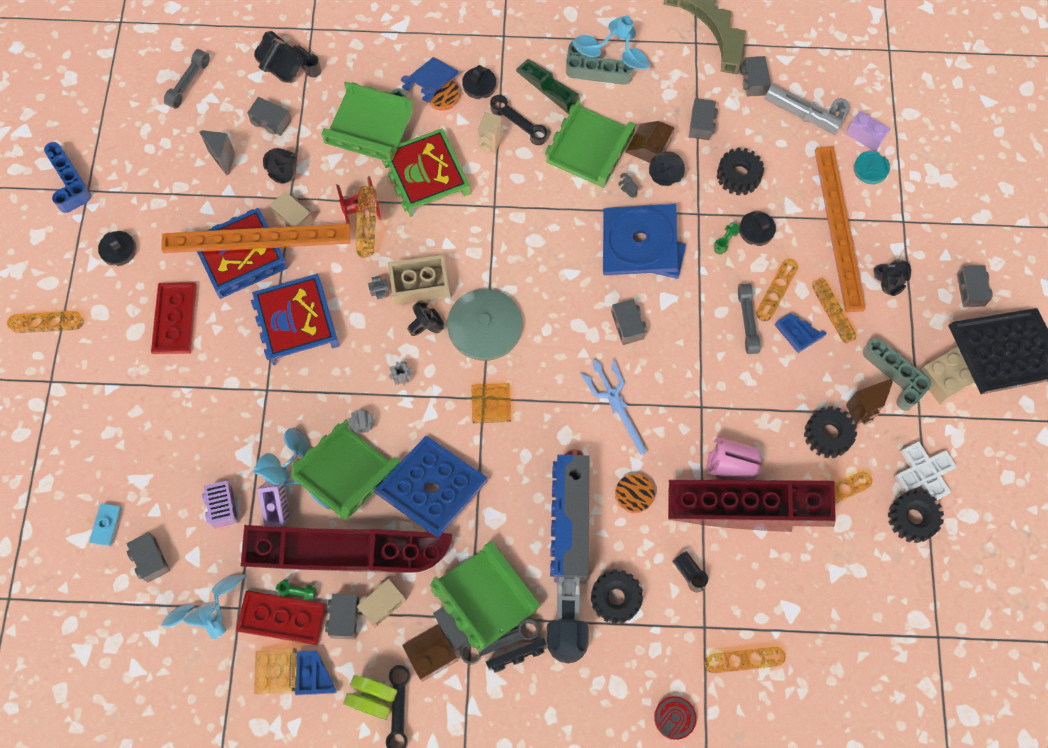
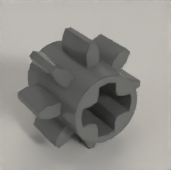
(378, 287)

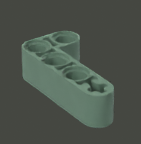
(596, 68)
(894, 371)

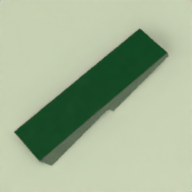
(544, 82)

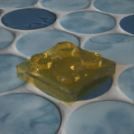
(491, 403)
(275, 671)

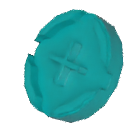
(871, 167)

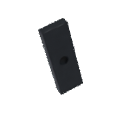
(516, 656)

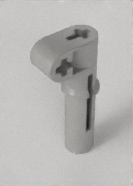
(809, 111)

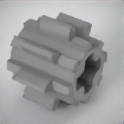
(401, 378)
(361, 421)

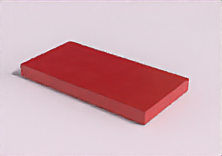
(174, 318)
(281, 618)

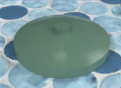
(484, 324)

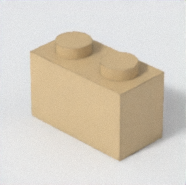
(490, 132)
(290, 211)
(381, 602)

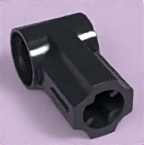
(311, 62)
(690, 570)

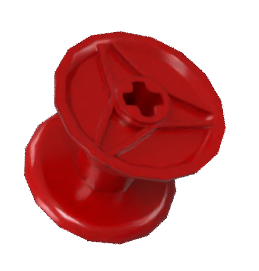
(350, 202)

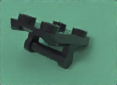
(278, 57)

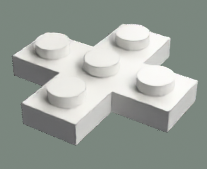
(925, 471)

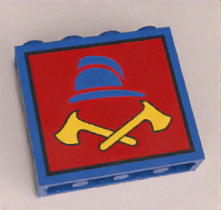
(241, 268)
(293, 317)

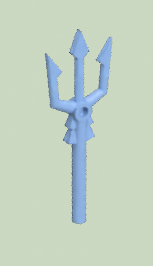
(615, 401)

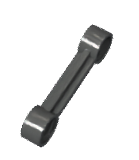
(174, 97)
(745, 297)
(507, 639)

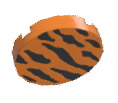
(445, 96)
(634, 493)

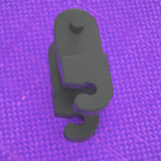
(629, 186)

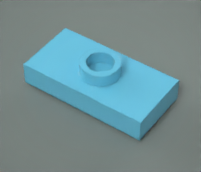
(105, 525)

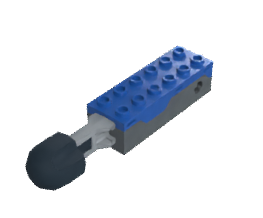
(567, 635)

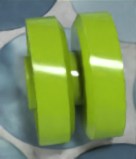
(371, 693)

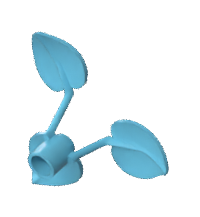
(623, 29)
(270, 467)
(203, 615)

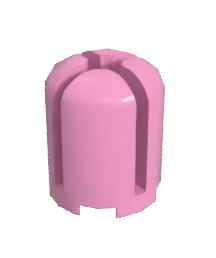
(734, 460)

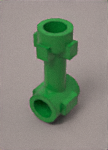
(720, 245)
(286, 589)

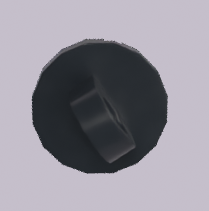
(479, 82)
(280, 165)
(666, 168)
(757, 228)
(117, 248)
(893, 276)
(426, 319)

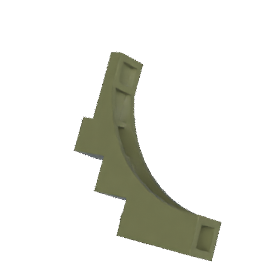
(717, 20)

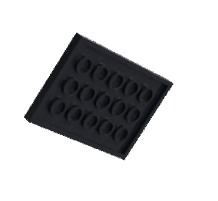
(1004, 349)

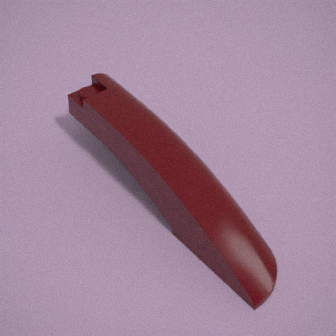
(342, 549)

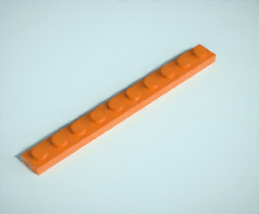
(839, 230)
(256, 238)

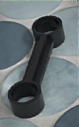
(517, 119)
(398, 707)

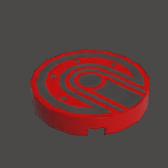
(675, 718)

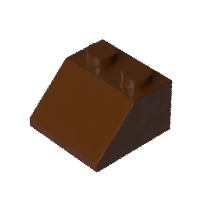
(650, 140)
(868, 402)
(430, 653)

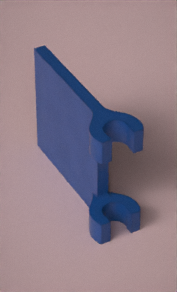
(431, 77)

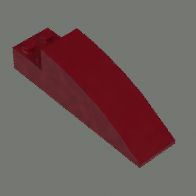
(753, 503)

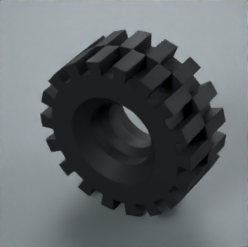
(737, 182)
(824, 444)
(925, 506)
(624, 583)

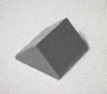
(220, 148)

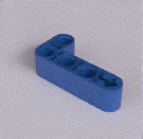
(66, 171)

